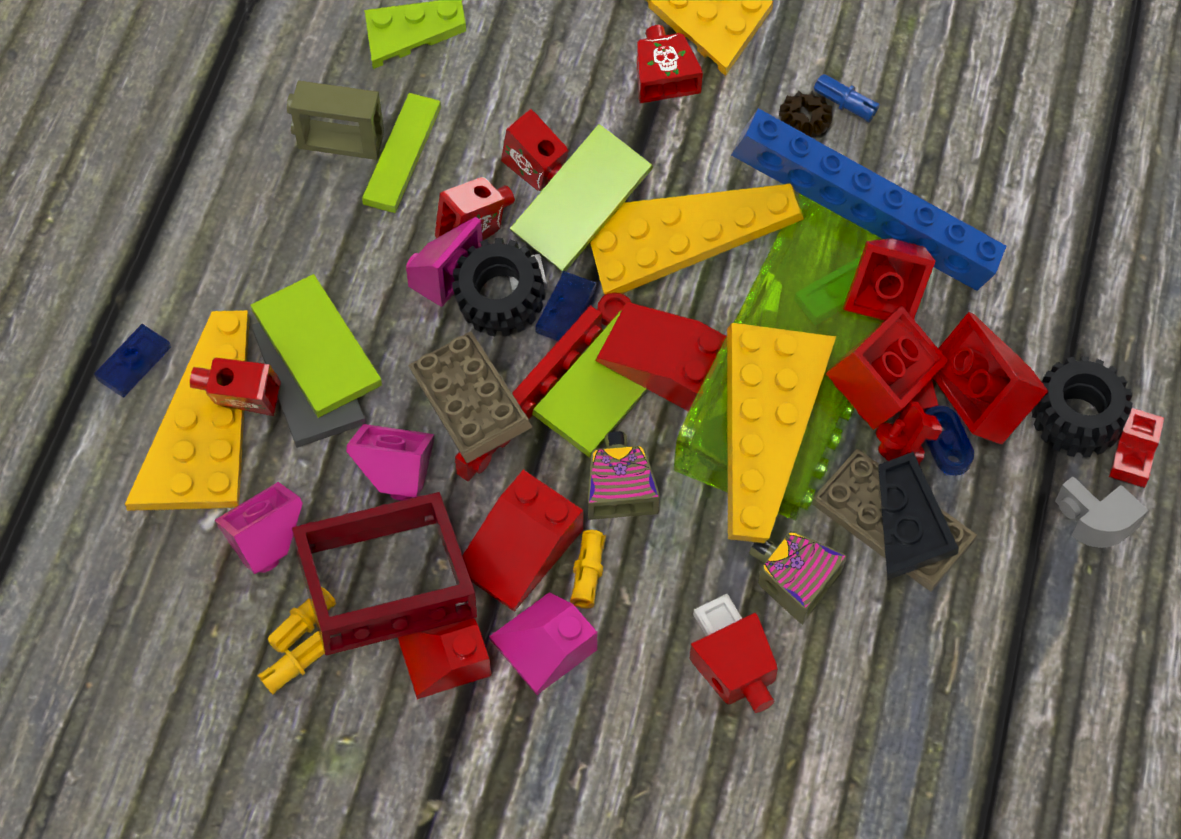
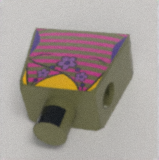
(621, 481)
(798, 572)

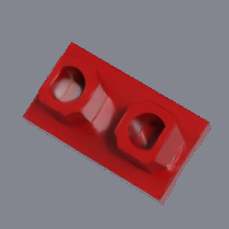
(908, 433)

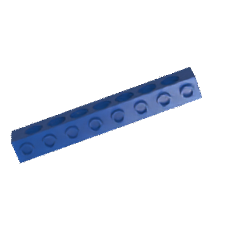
(867, 198)

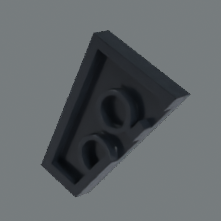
(911, 518)

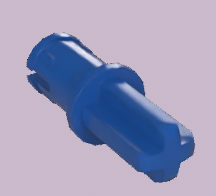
(846, 97)

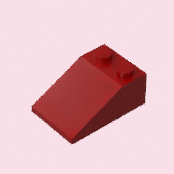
(661, 352)
(887, 368)
(987, 381)
(521, 540)

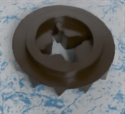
(820, 118)

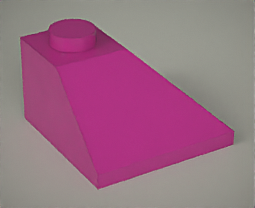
(433, 267)
(392, 459)
(262, 527)
(546, 641)

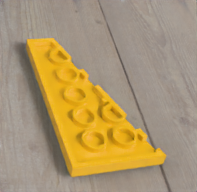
(715, 26)
(673, 233)
(769, 404)
(199, 443)

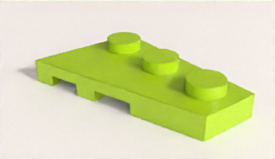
(408, 26)

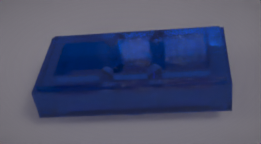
(565, 305)
(132, 360)

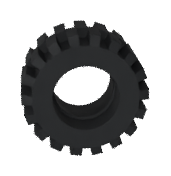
(495, 261)
(1089, 383)

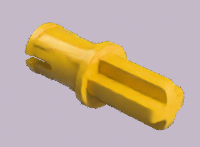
(299, 622)
(292, 663)

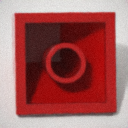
(889, 276)
(445, 657)

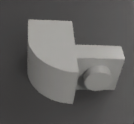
(1101, 522)

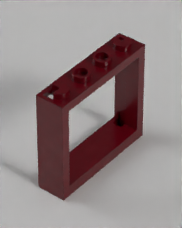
(394, 617)

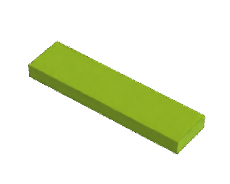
(401, 153)

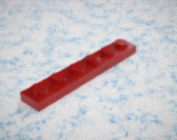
(544, 378)

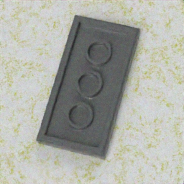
(300, 417)

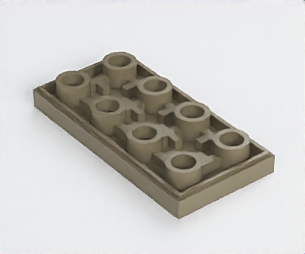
(469, 397)
(855, 503)

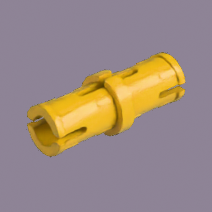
(588, 569)

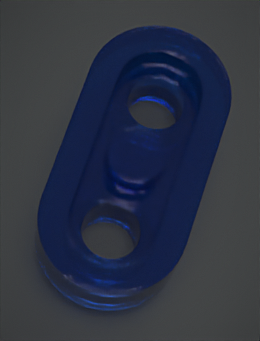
(950, 442)

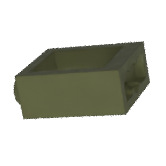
(338, 104)

